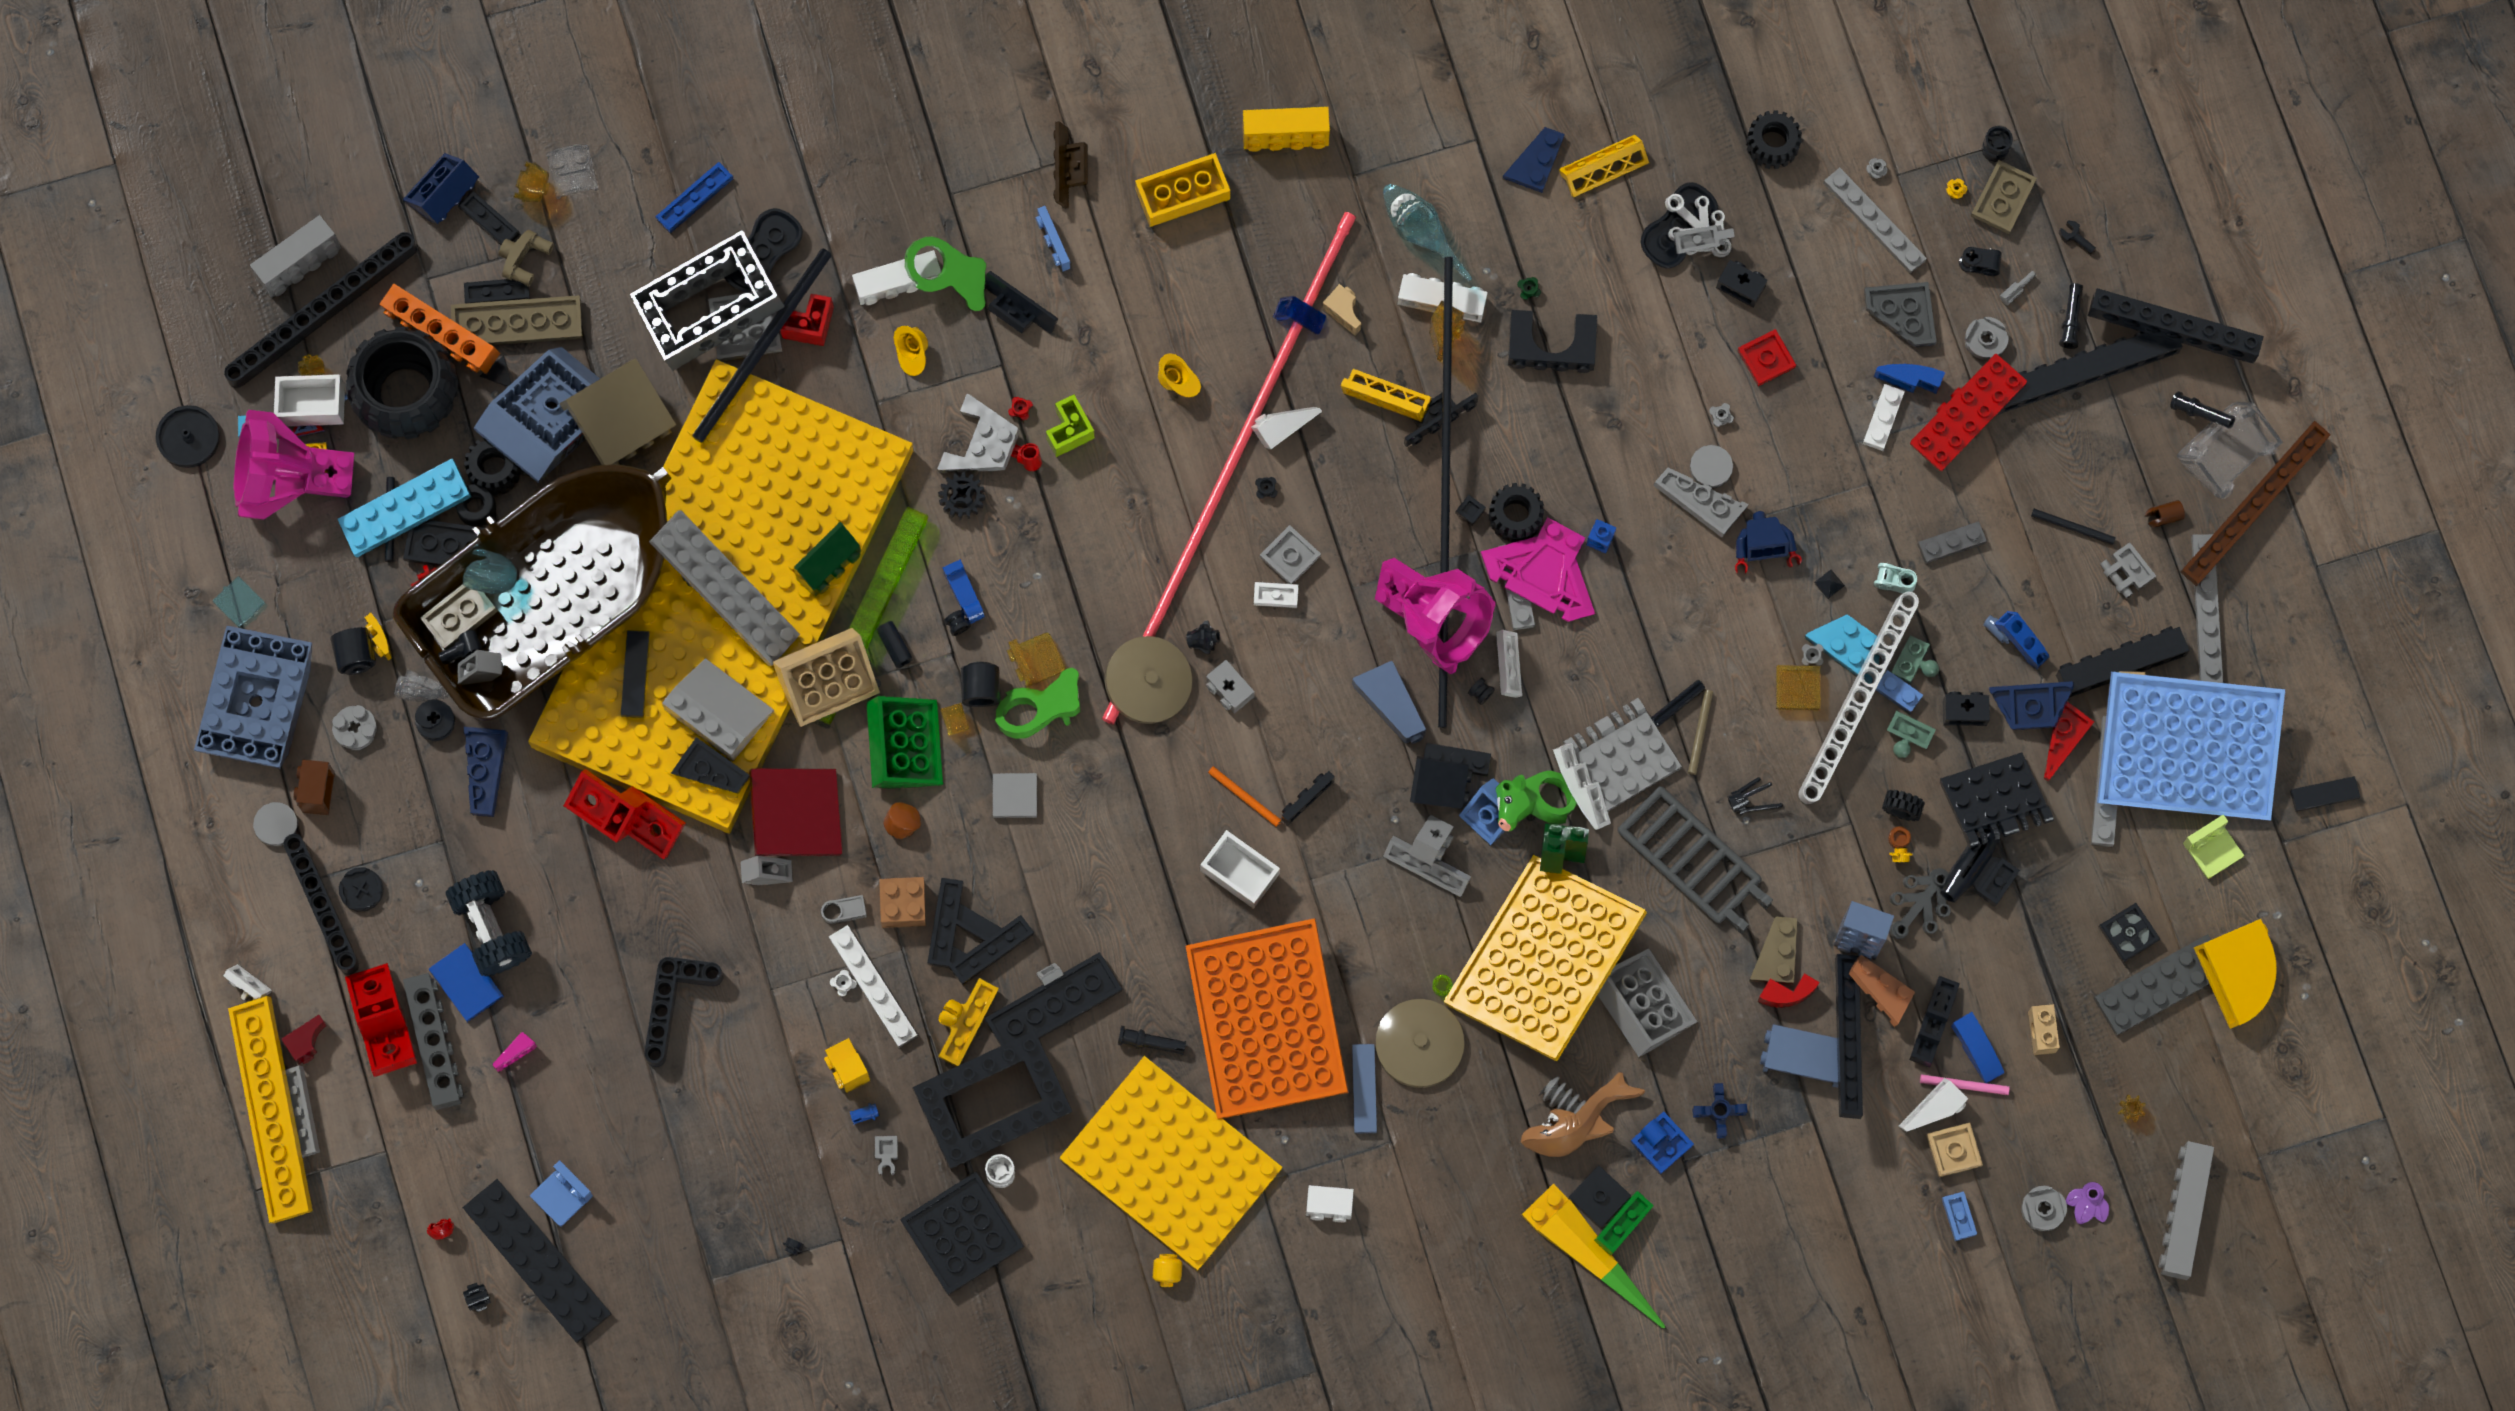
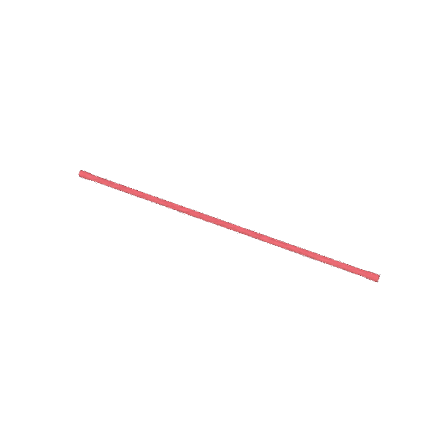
(1342, 231)

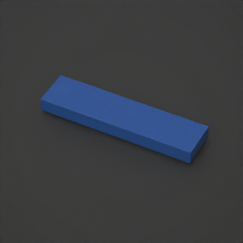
(694, 197)

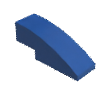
(1909, 376)
(1978, 1047)

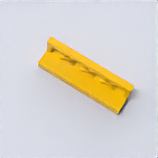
(1601, 158)
(1386, 399)

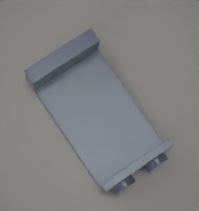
(1801, 1054)

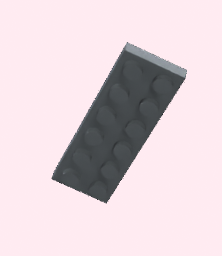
(2153, 989)

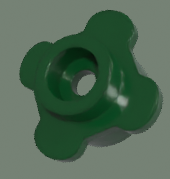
(1529, 282)

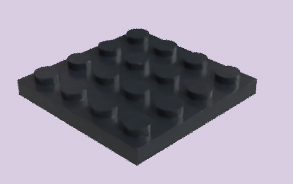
(962, 1233)

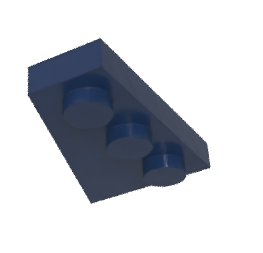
(1536, 161)

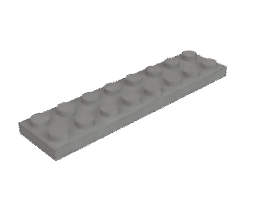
(724, 587)

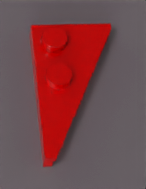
(2065, 737)

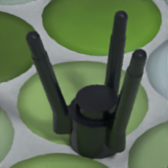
(1739, 799)

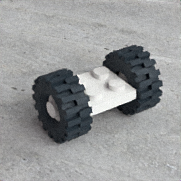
(474, 898)

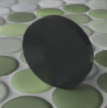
(187, 436)

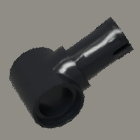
(467, 644)

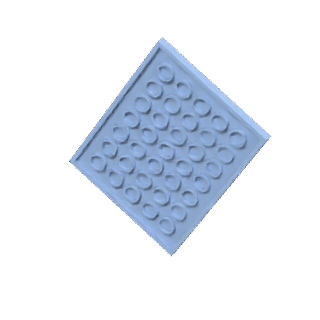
(2191, 746)

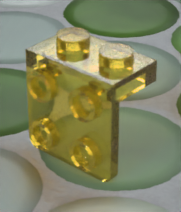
(1035, 659)

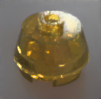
(532, 183)

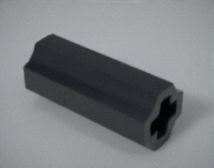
(894, 644)

